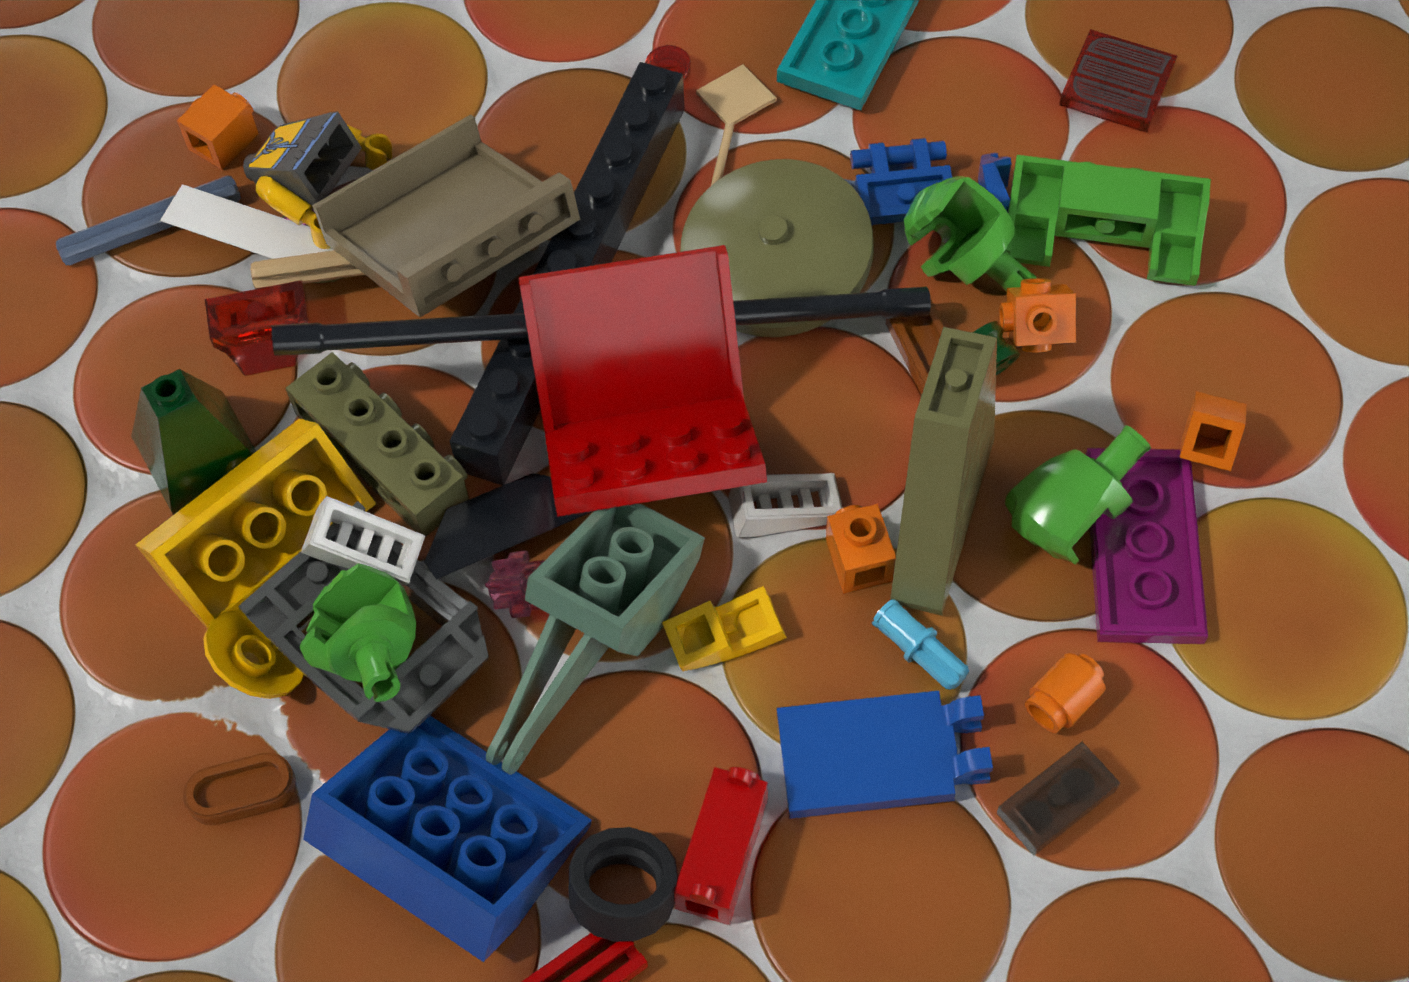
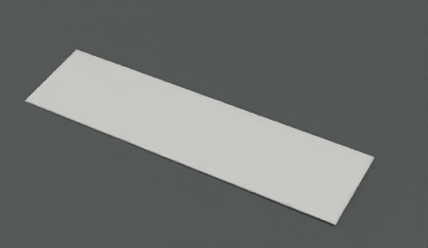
(238, 225)

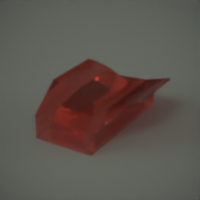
(244, 320)

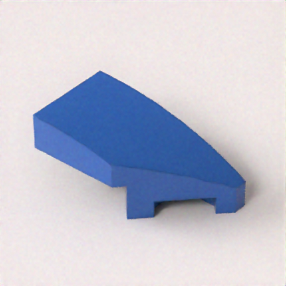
(994, 176)

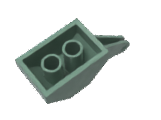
(616, 586)

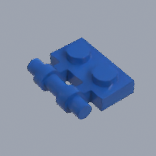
(892, 192)

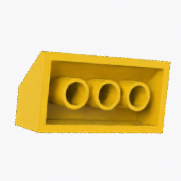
(250, 521)

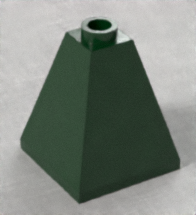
(187, 436)

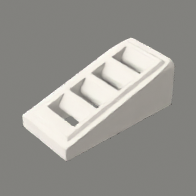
(350, 517)
(766, 521)

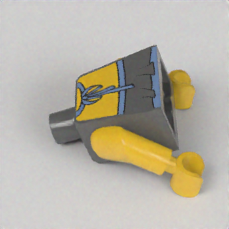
(305, 163)

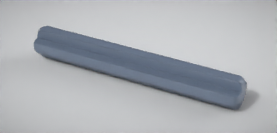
(131, 225)

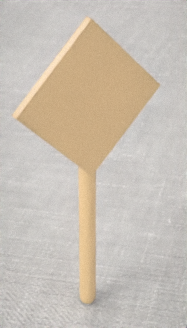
(733, 100)

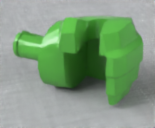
(972, 232)
(1071, 492)
(362, 630)

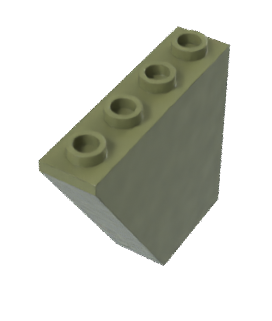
(945, 467)

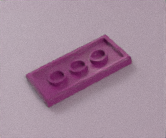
(1150, 557)

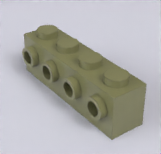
(379, 444)

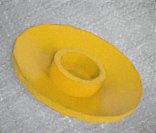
(248, 658)

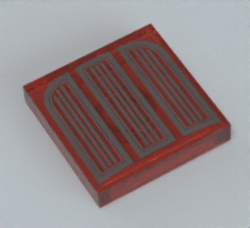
(1118, 80)

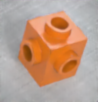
(1039, 315)

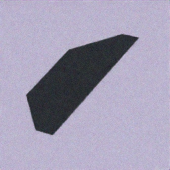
(494, 523)

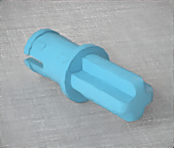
(920, 645)

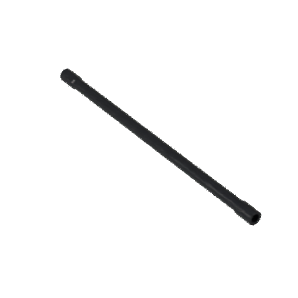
(318, 337)

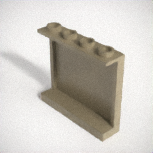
(443, 217)

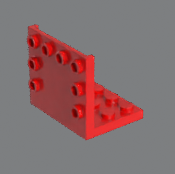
(640, 380)

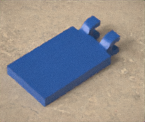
(878, 752)

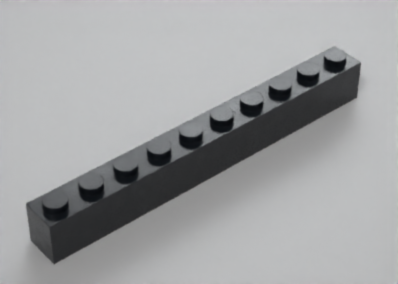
(606, 200)

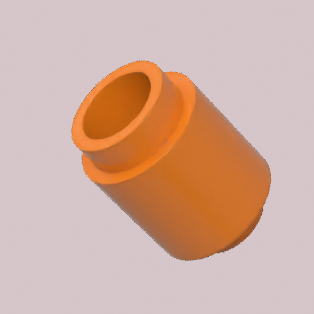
(1065, 692)

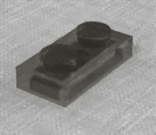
(1057, 798)

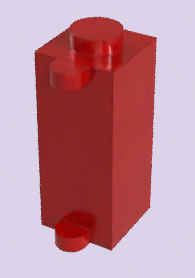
(721, 844)

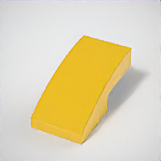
(724, 632)

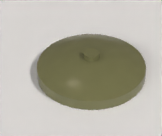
(785, 235)

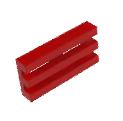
(583, 948)

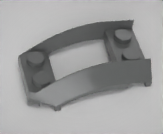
(425, 677)

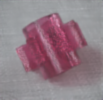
(509, 583)

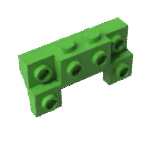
(1109, 207)

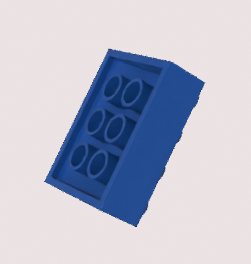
(445, 833)

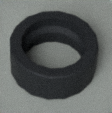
(614, 920)

